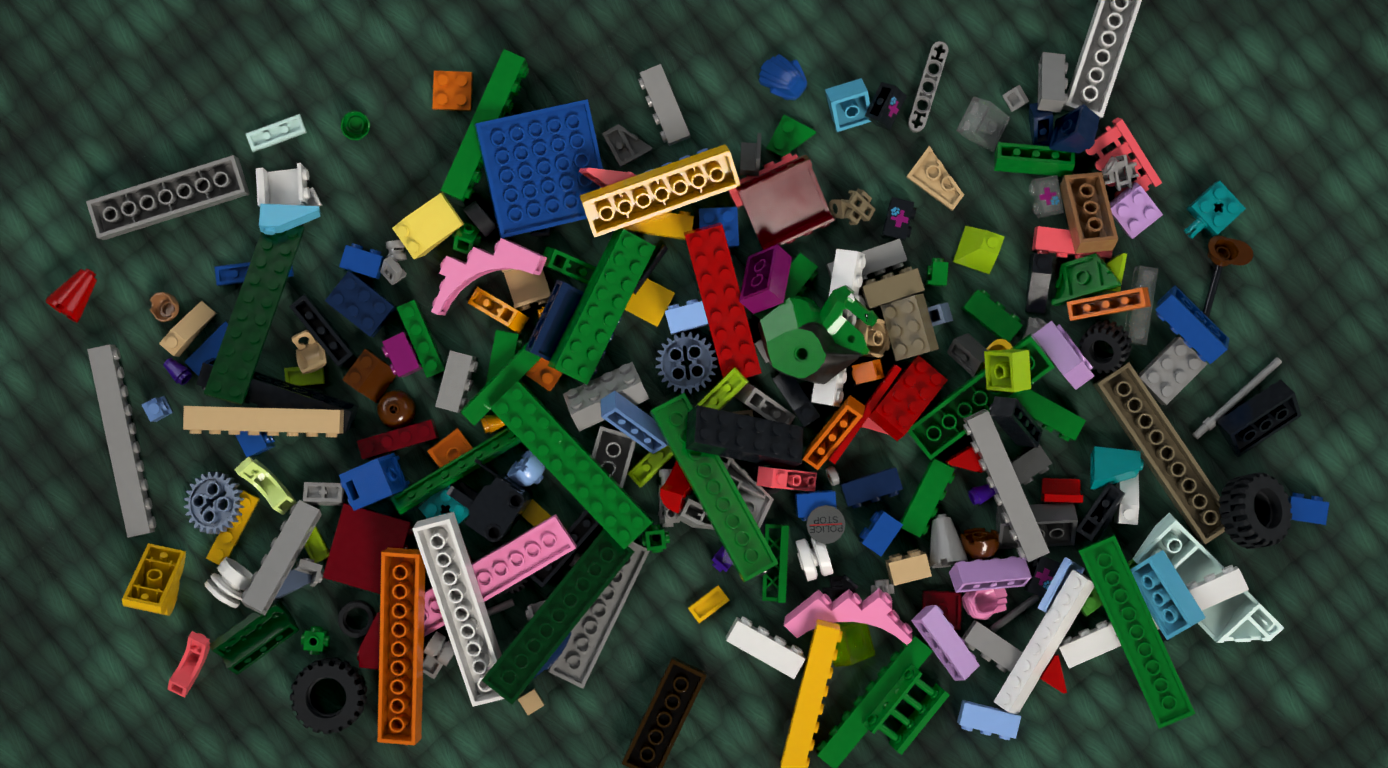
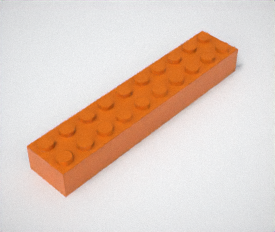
(401, 646)

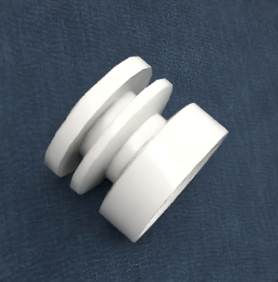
(229, 585)

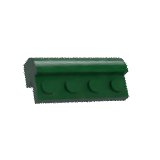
(254, 637)

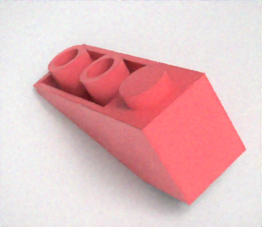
(786, 479)

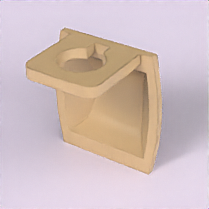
(309, 356)

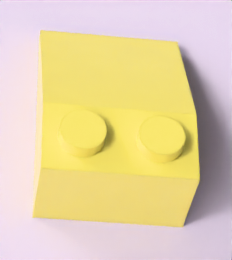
(428, 226)

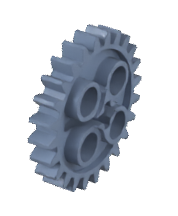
(704, 360)
(223, 516)

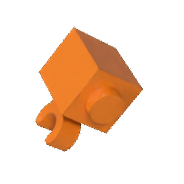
(867, 371)

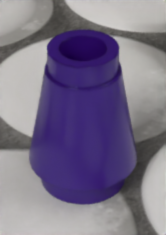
(177, 371)
(980, 494)

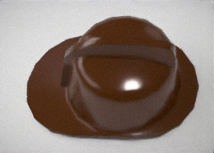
(1229, 251)

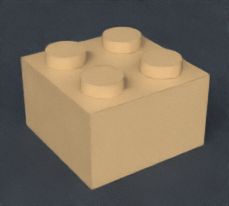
(908, 567)

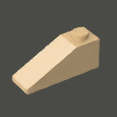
(187, 329)

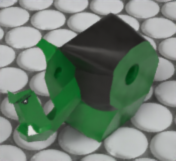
(815, 341)

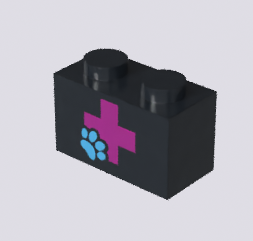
(885, 105)
(898, 219)
(1042, 575)

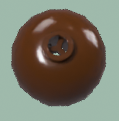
(405, 409)
(979, 543)

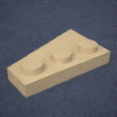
(935, 180)

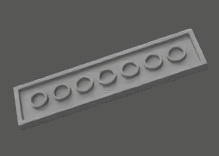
(595, 626)

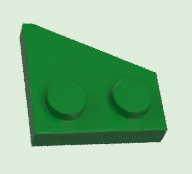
(789, 136)

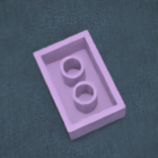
(1064, 354)

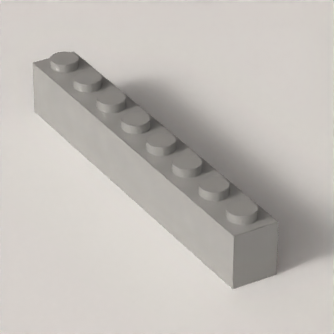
(1006, 485)

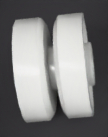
(813, 557)

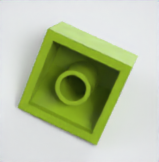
(1007, 370)

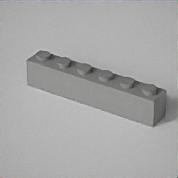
(281, 557)

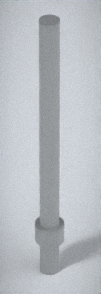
(1209, 423)

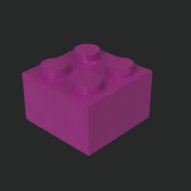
(402, 355)

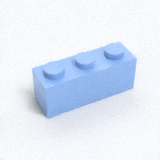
(988, 720)

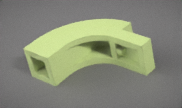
(267, 484)

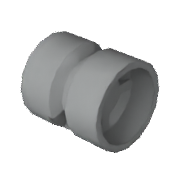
(439, 647)

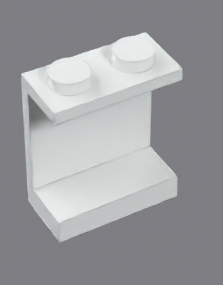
(283, 186)

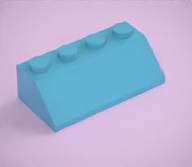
(1166, 595)

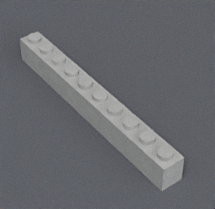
(121, 440)

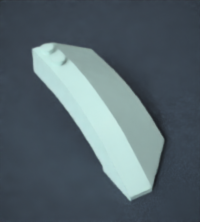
(1231, 620)

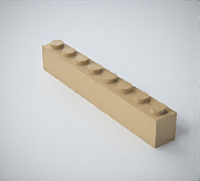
(263, 420)

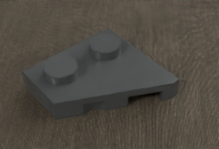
(624, 145)

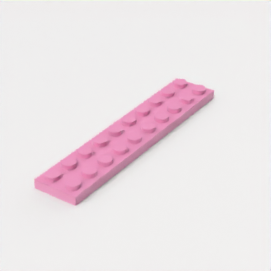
(510, 564)

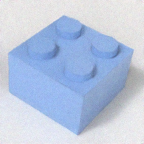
(686, 317)

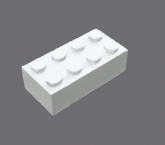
(765, 647)

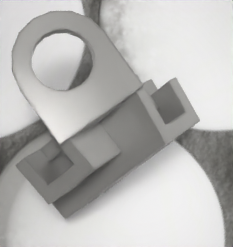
(1115, 171)

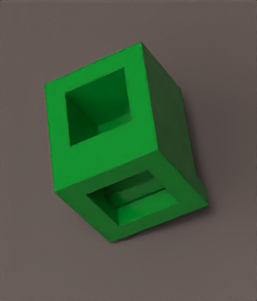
(937, 272)

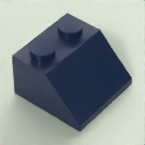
(1075, 130)

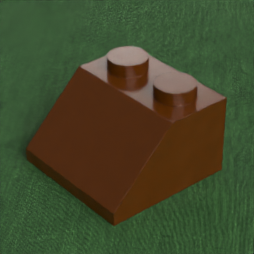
(370, 375)

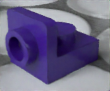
(718, 563)

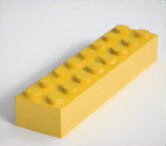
(660, 190)

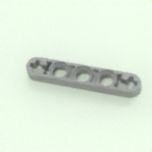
(928, 77)

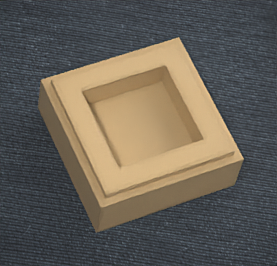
(531, 701)

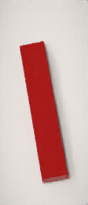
(869, 406)

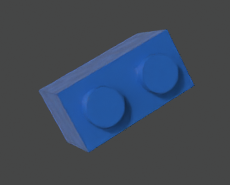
(361, 261)
(1308, 510)

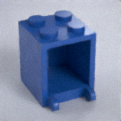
(373, 481)

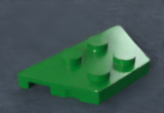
(1083, 278)

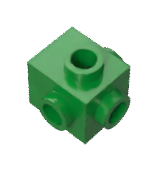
(466, 238)
(655, 546)
(320, 635)

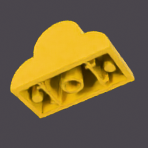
(156, 580)

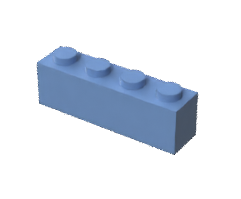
(632, 422)

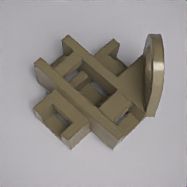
(847, 207)

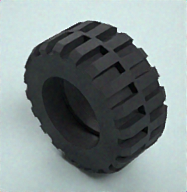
(1239, 514)
(310, 713)

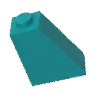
(1113, 466)

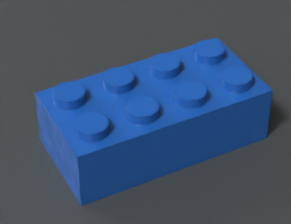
(1192, 325)

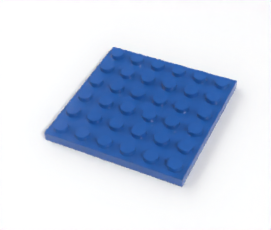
(536, 164)

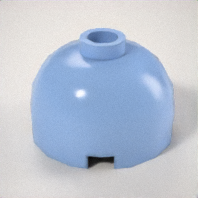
(527, 470)

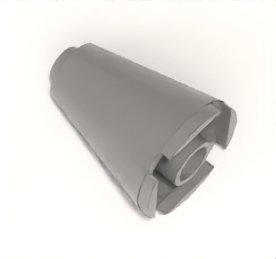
(945, 543)

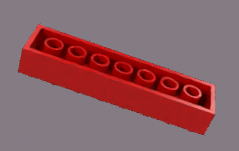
(720, 300)

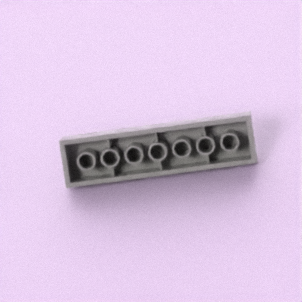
(167, 197)

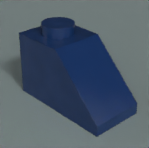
(1040, 125)

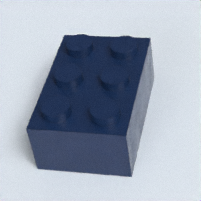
(360, 304)

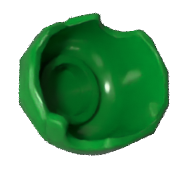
(355, 125)

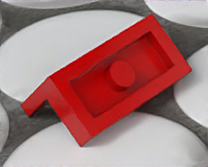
(1061, 490)

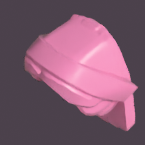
(984, 603)

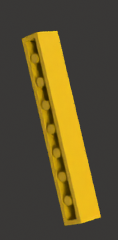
(810, 695)

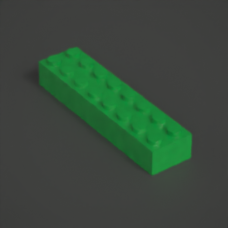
(494, 104)
(601, 305)
(944, 421)

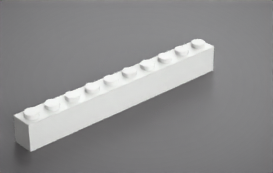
(1103, 637)

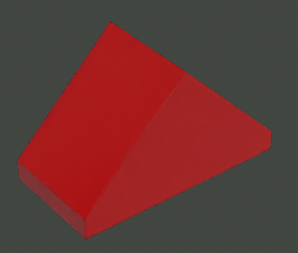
(1053, 674)

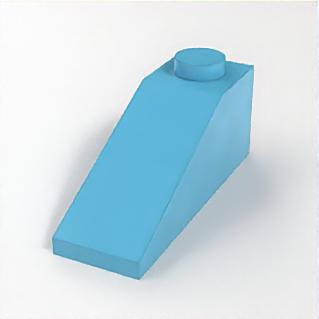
(280, 218)

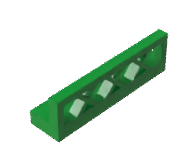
(783, 559)

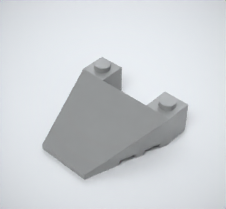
(755, 497)

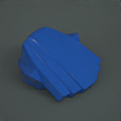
(783, 77)

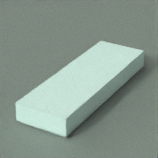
(276, 133)

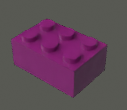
(765, 279)

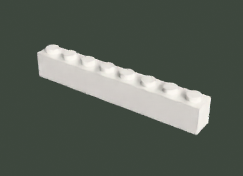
(846, 271)
(1044, 642)

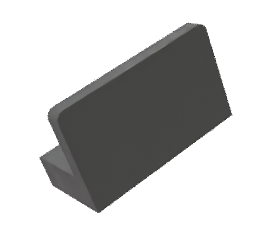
(750, 157)
(968, 353)

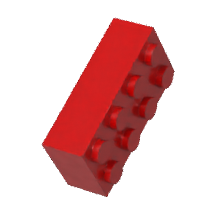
(907, 398)

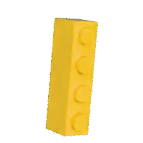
(665, 225)

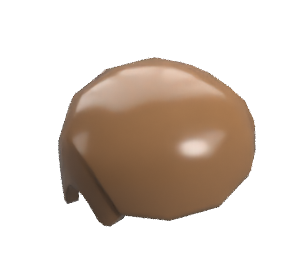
(164, 306)

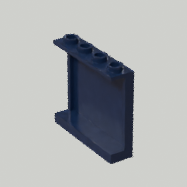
(555, 320)

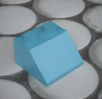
(848, 104)

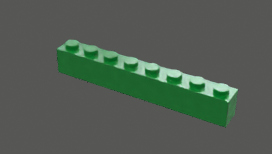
(851, 729)

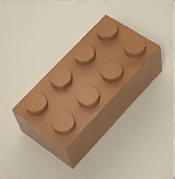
(1088, 213)

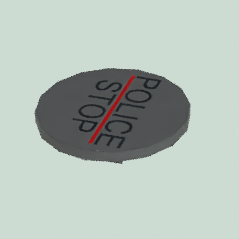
(825, 524)

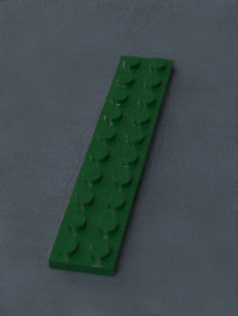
(253, 315)
(557, 617)

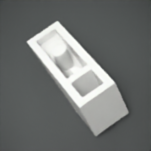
(1129, 507)

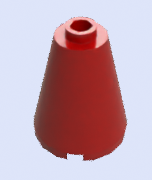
(73, 294)

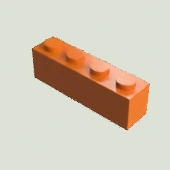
(1108, 304)
(833, 432)

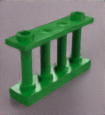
(917, 720)

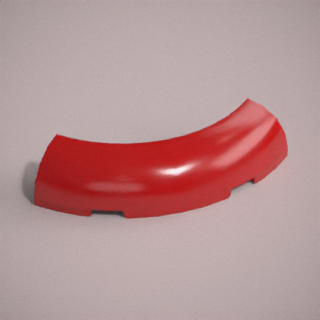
(675, 490)

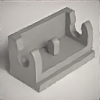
(323, 494)

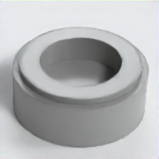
(832, 476)

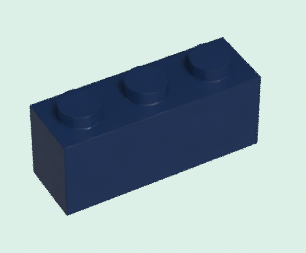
(871, 487)

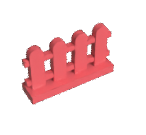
(1128, 146)

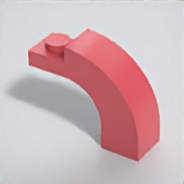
(190, 664)

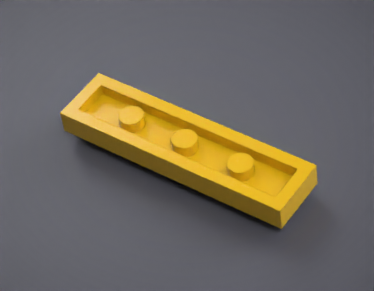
(227, 540)

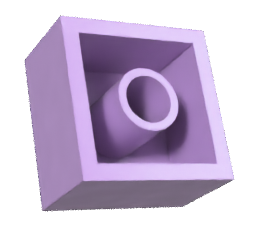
(1134, 210)

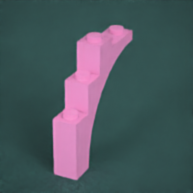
(481, 262)
(848, 607)

